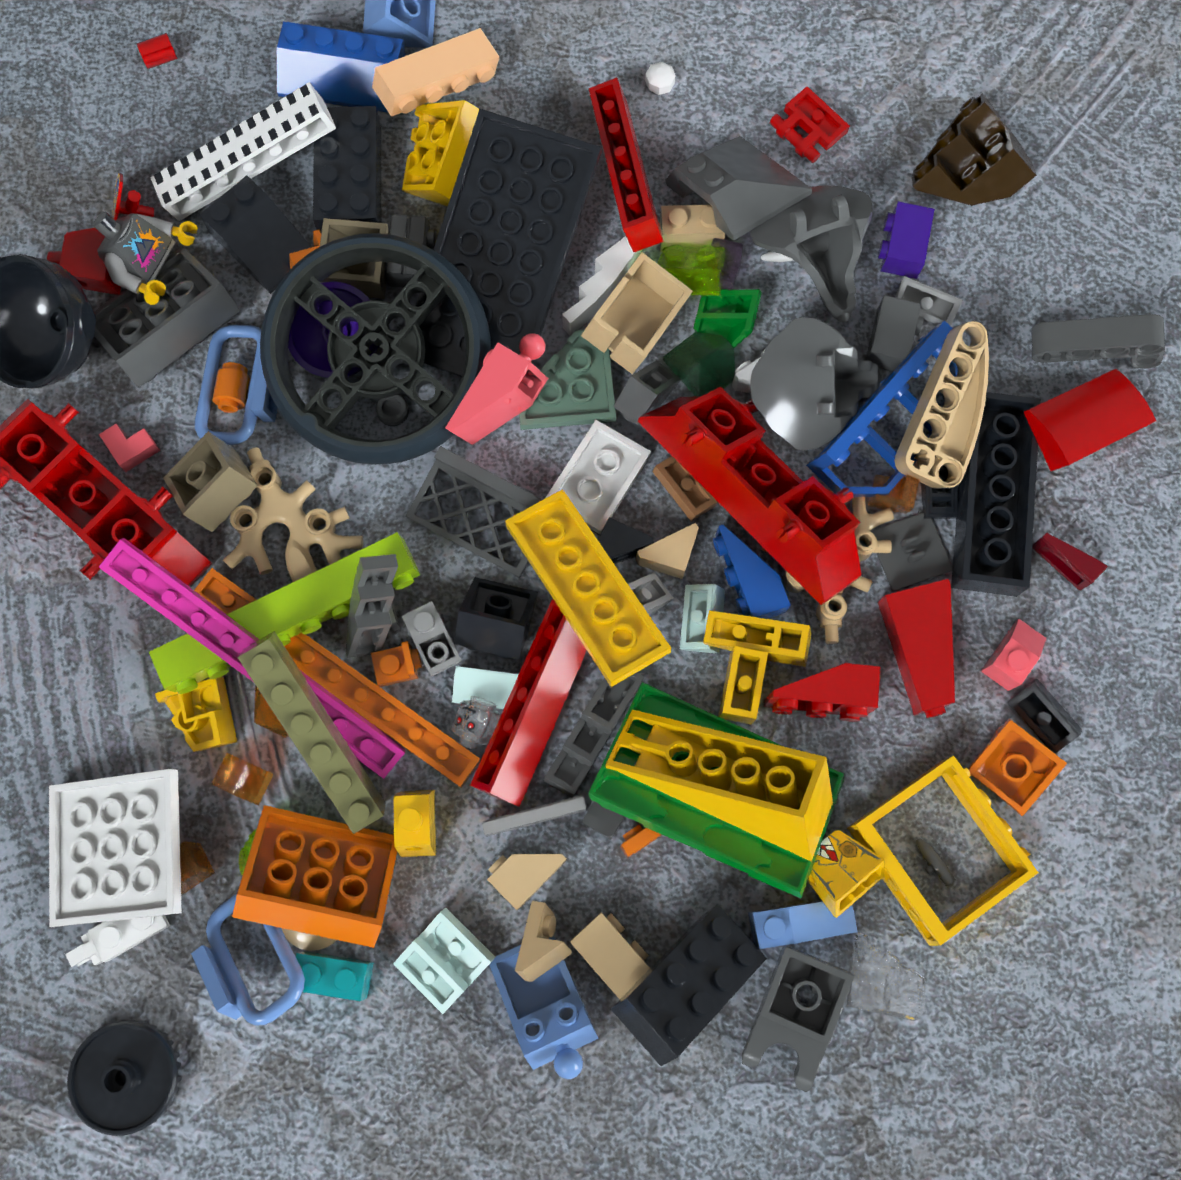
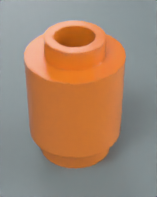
(231, 387)

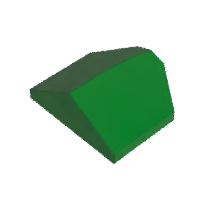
(728, 314)

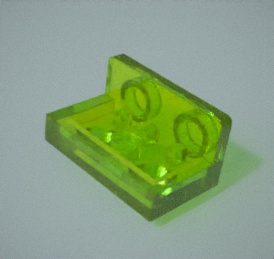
(695, 267)

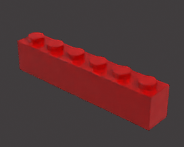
(625, 165)
(531, 710)

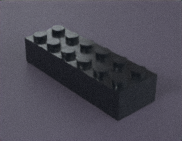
(998, 502)

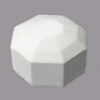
(660, 78)

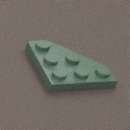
(576, 389)

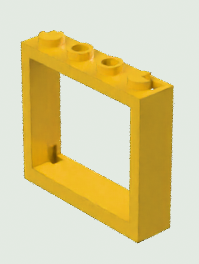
(993, 827)

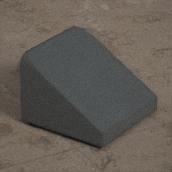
(602, 820)

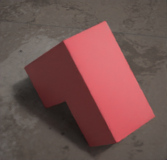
(131, 450)

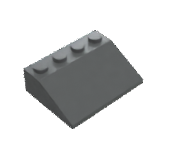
(153, 336)

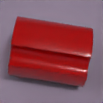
(157, 51)

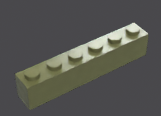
(313, 731)

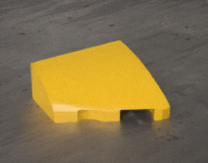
(202, 714)

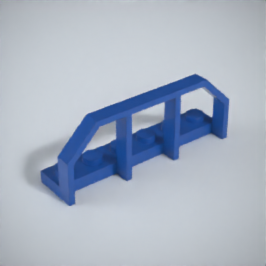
(874, 409)

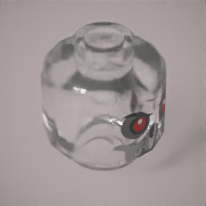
(475, 722)

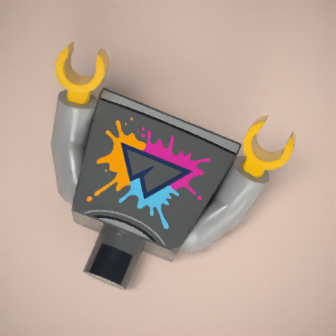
(137, 250)

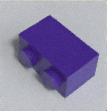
(906, 239)

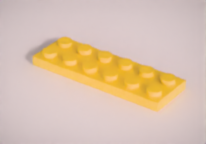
(588, 588)

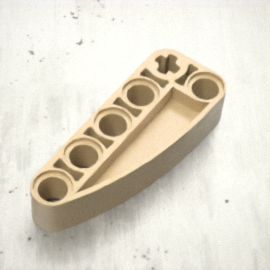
(958, 421)

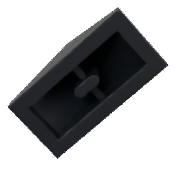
(622, 541)

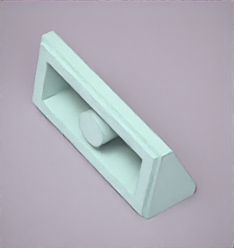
(697, 603)
(482, 683)

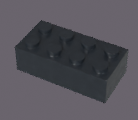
(348, 167)
(689, 985)

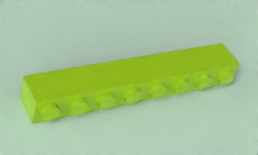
(287, 611)

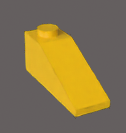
(782, 640)

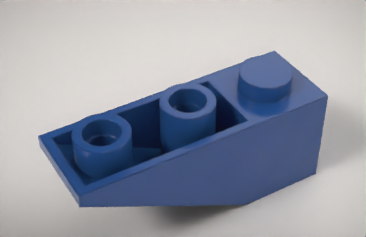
(755, 582)

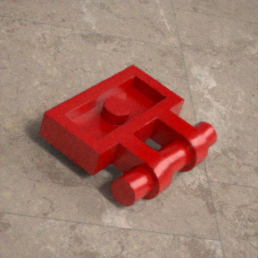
(813, 117)

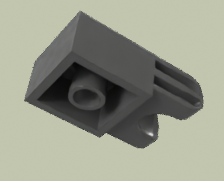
(799, 1024)

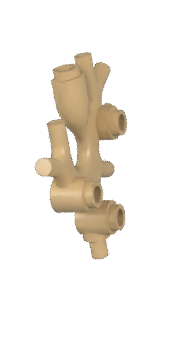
(286, 508)
(833, 620)

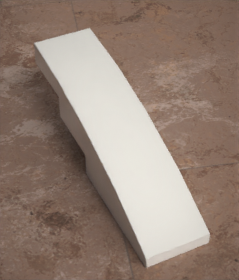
(609, 271)

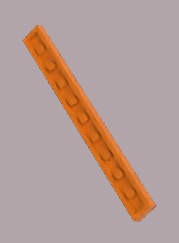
(358, 691)

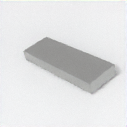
(534, 816)

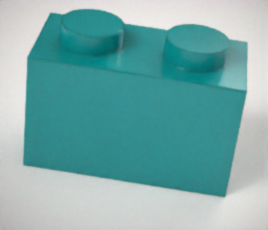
(335, 975)

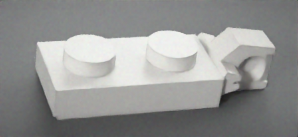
(114, 938)

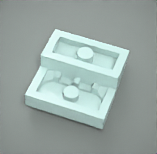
(444, 960)

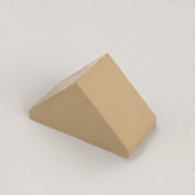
(670, 553)

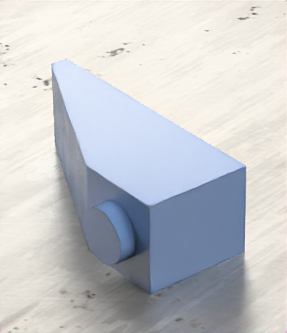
(798, 924)

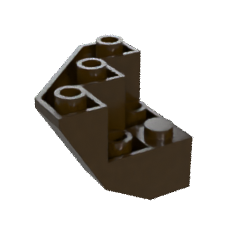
(974, 158)

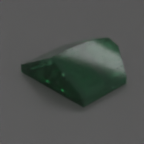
(703, 362)

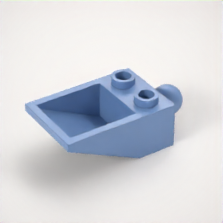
(545, 1014)

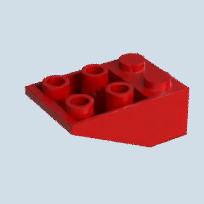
(842, 690)

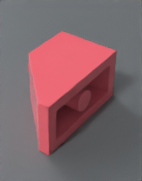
(1015, 656)

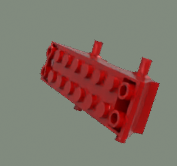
(88, 496)
(791, 519)

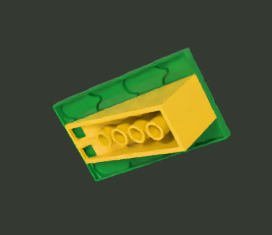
(719, 789)

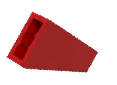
(922, 643)

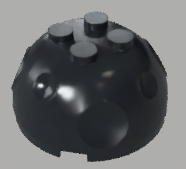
(42, 322)

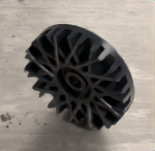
(149, 1070)

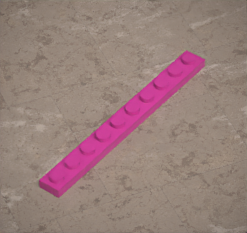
(228, 639)

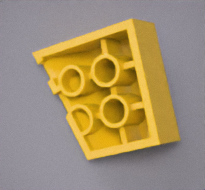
(438, 149)

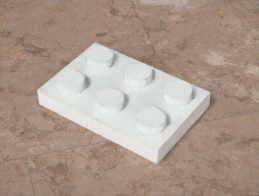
(601, 474)

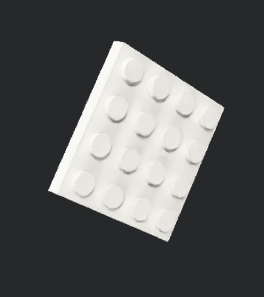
(114, 848)

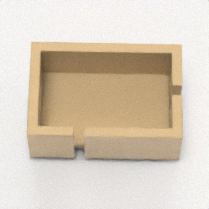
(637, 313)

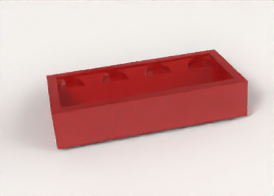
(1088, 418)

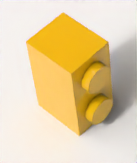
(743, 685)

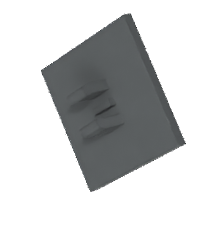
(915, 552)

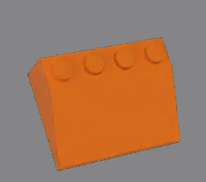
(317, 877)

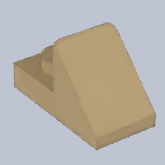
(538, 951)

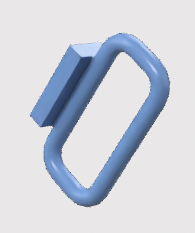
(259, 399)
(225, 982)

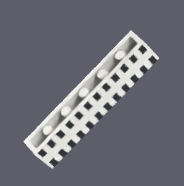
(243, 151)

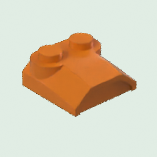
(1016, 766)

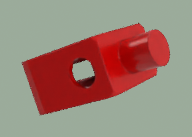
(81, 260)

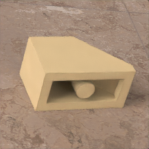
(523, 875)

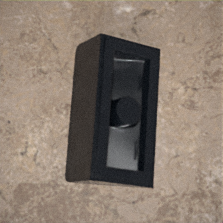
(1045, 716)

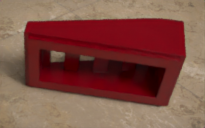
(1069, 561)

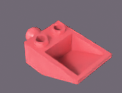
(500, 390)

